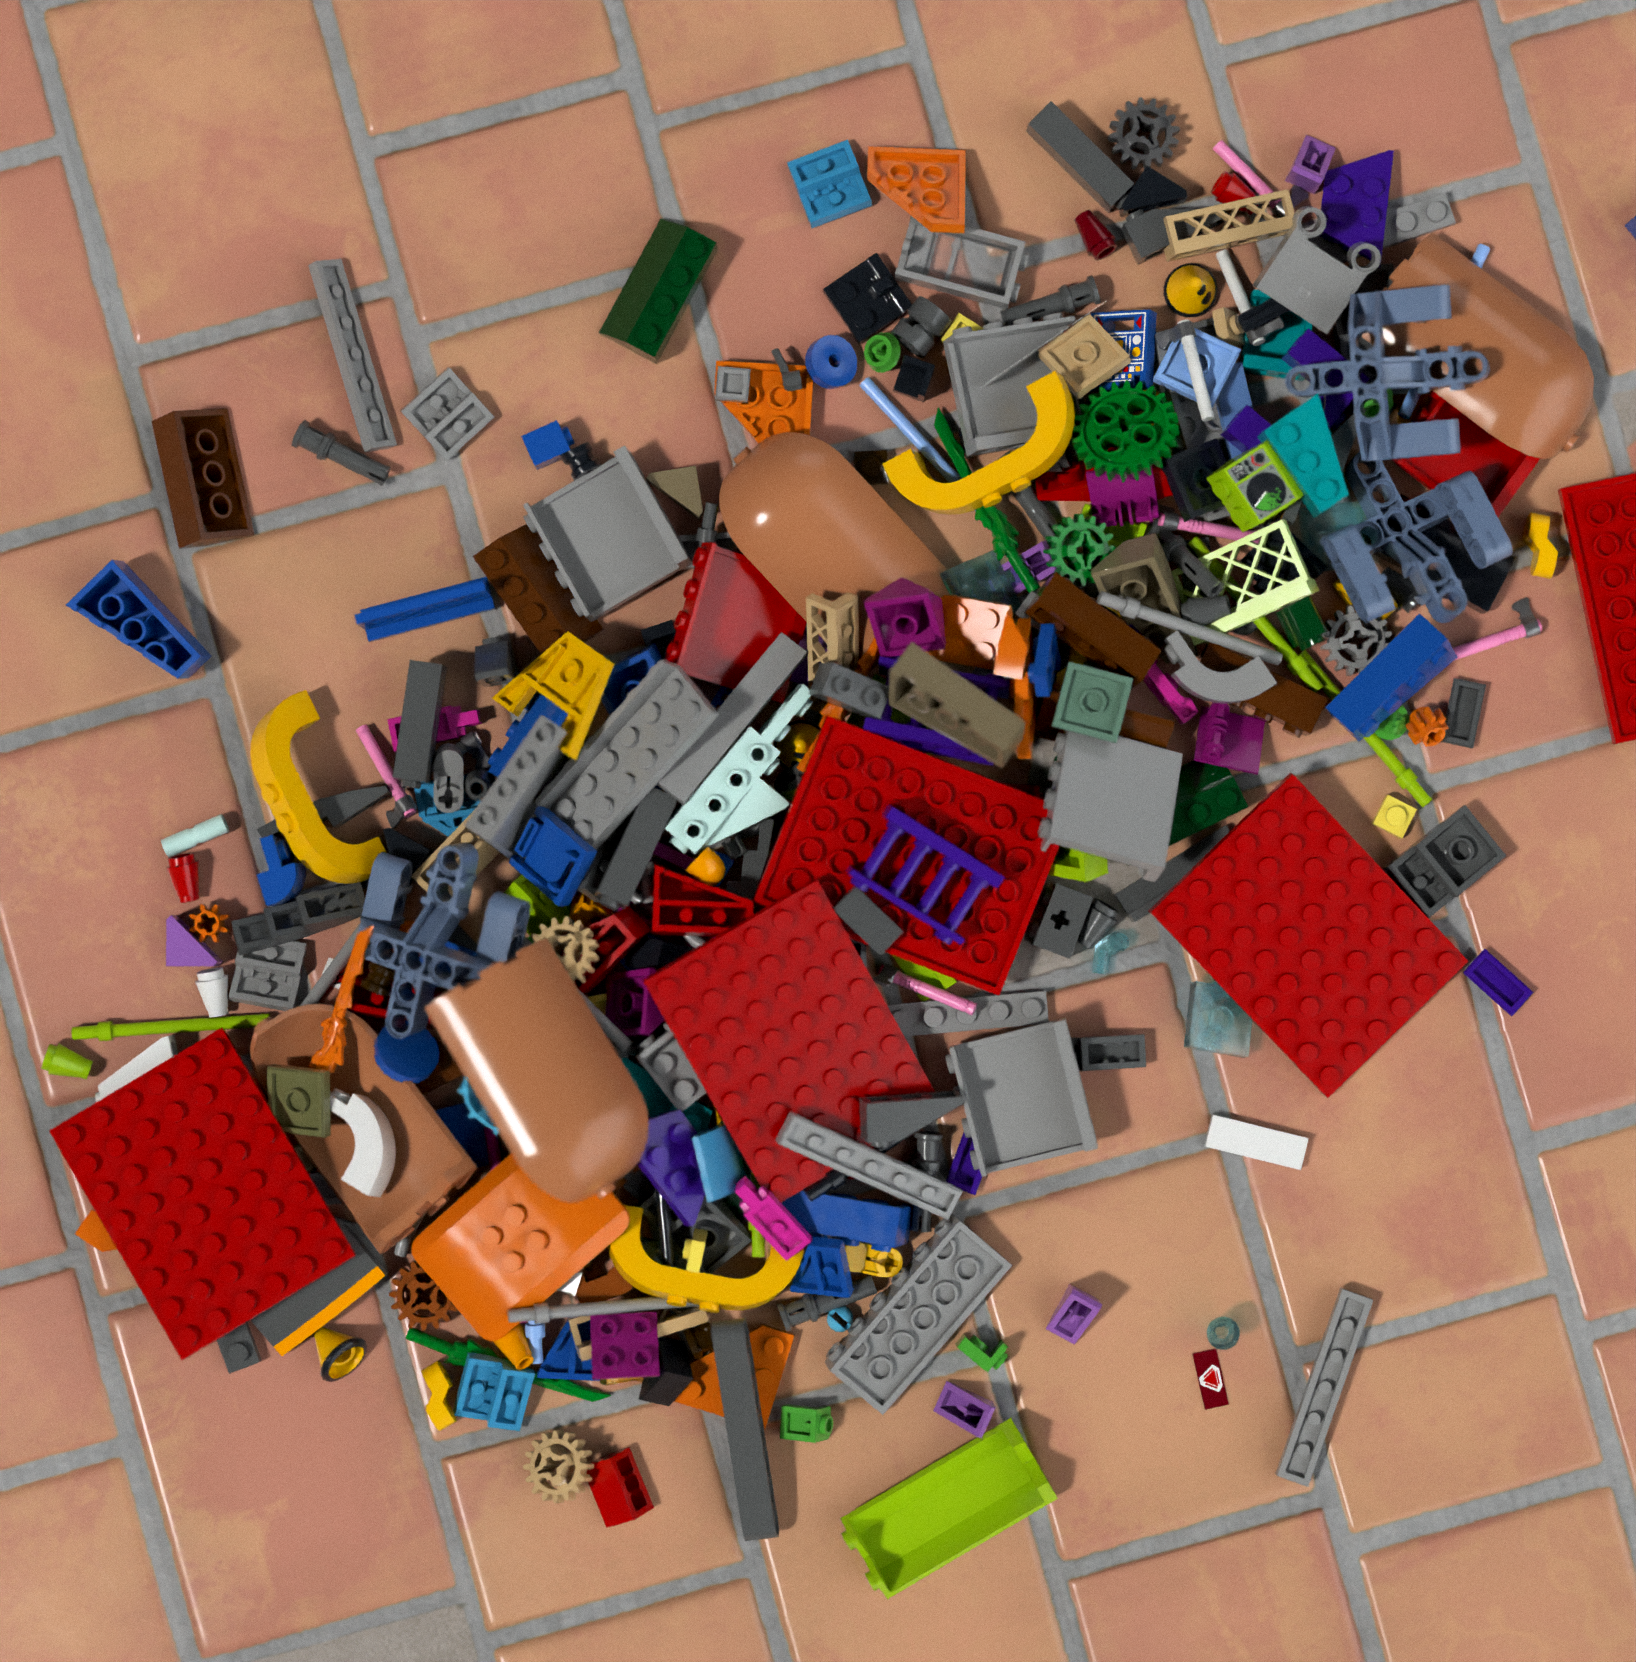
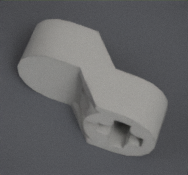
(448, 793)

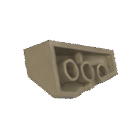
(1143, 573)

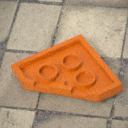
(923, 183)
(769, 405)
(1025, 695)
(769, 1352)

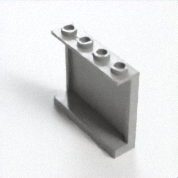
(1002, 411)
(607, 536)
(512, 796)
(1112, 800)
(1022, 1096)

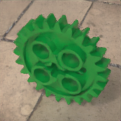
(1131, 455)

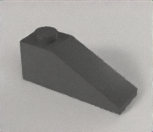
(1148, 235)
(494, 662)
(900, 1115)

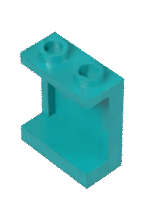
(1266, 358)

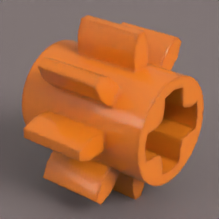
(1427, 726)
(201, 918)

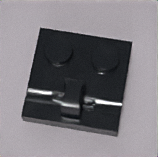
(867, 298)
(1187, 479)
(1288, 570)

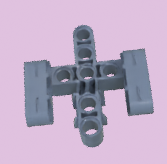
(1375, 435)
(1456, 498)
(384, 907)

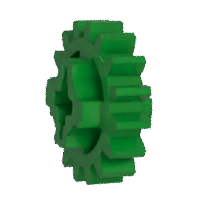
(1081, 563)

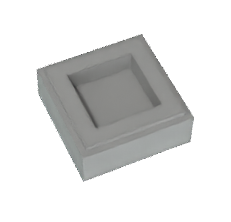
(732, 384)

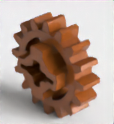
(408, 1310)

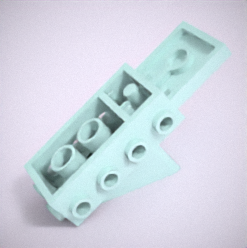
(747, 796)

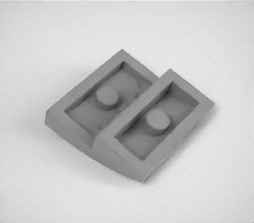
(447, 413)
(269, 976)

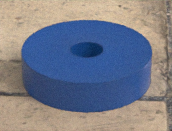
(818, 362)

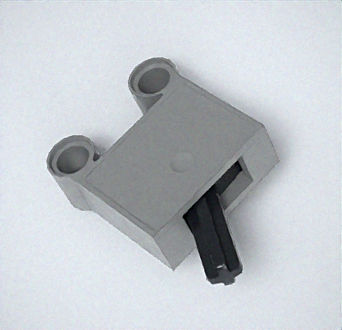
(1307, 278)

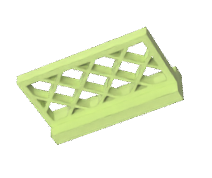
(1261, 604)

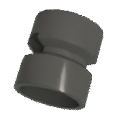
(921, 327)

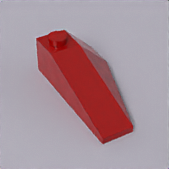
(1073, 482)

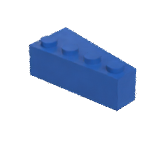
(137, 617)
(1392, 678)
(853, 1219)

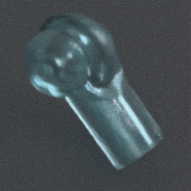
(1106, 948)

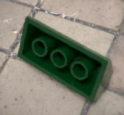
(659, 289)
(1203, 798)

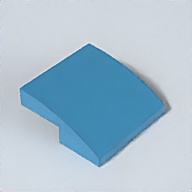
(829, 184)
(718, 1161)
(493, 1391)

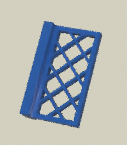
(426, 609)

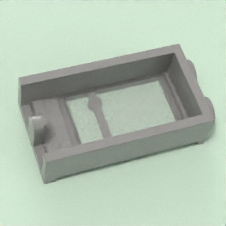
(964, 264)

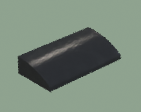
(1478, 584)

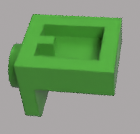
(975, 1350)
(805, 1423)

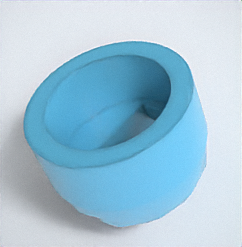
(845, 1313)

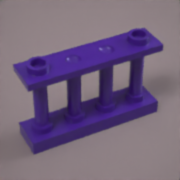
(930, 741)
(953, 860)

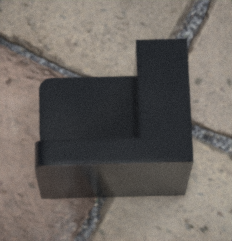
(914, 378)
(659, 634)

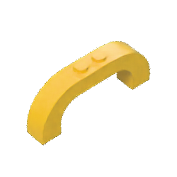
(1006, 474)
(291, 803)
(703, 1289)

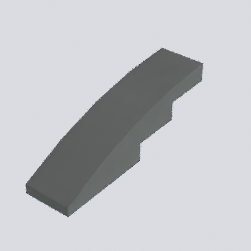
(339, 807)
(753, 864)
(299, 919)
(1110, 1052)

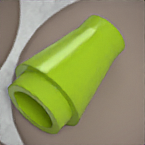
(65, 1062)

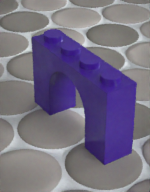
(1306, 350)

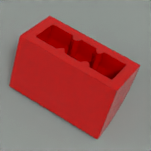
(619, 1488)

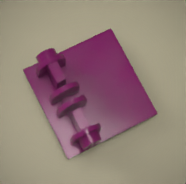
(1123, 501)
(1229, 739)
(624, 1345)

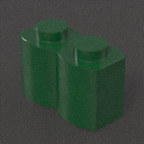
(1302, 623)

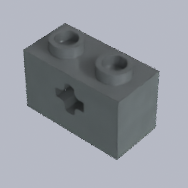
(850, 690)
(1075, 909)

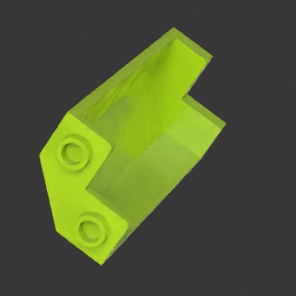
(947, 1509)

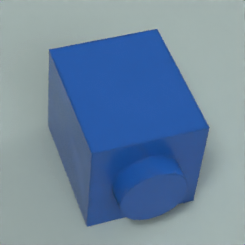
(548, 444)

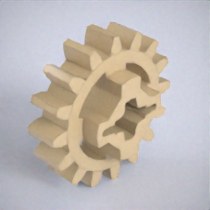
(576, 942)
(568, 1475)

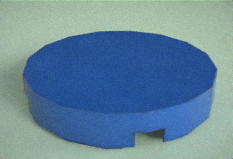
(406, 1058)

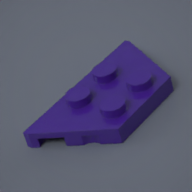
(1357, 202)
(673, 1164)

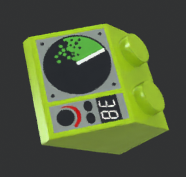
(1254, 486)

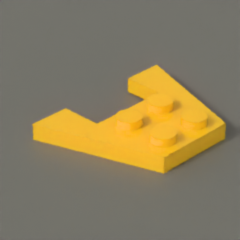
(568, 676)

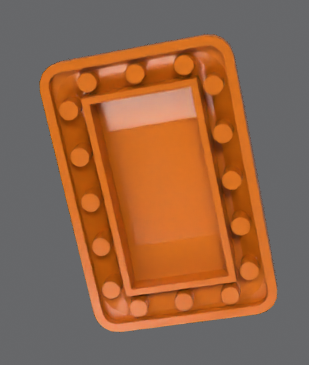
(512, 1245)

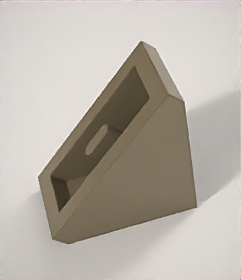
(681, 487)

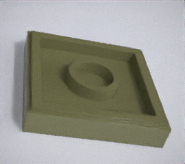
(300, 1099)

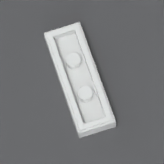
(1256, 1142)

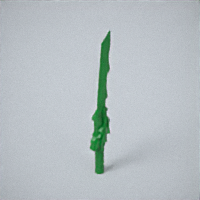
(993, 519)
(457, 1355)

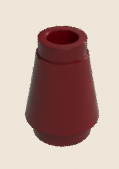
(1095, 235)

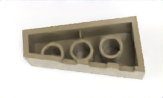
(953, 706)

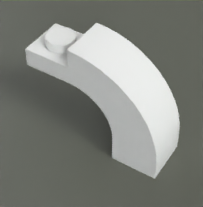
(374, 1142)

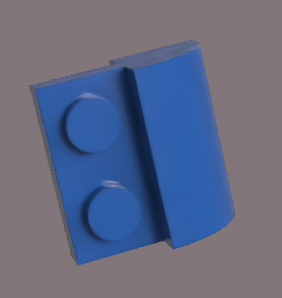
(284, 878)

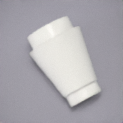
(214, 990)

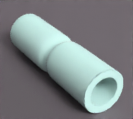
(192, 836)

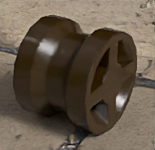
(379, 979)
(699, 1339)

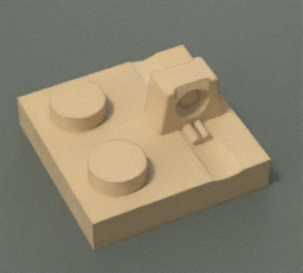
(1084, 356)

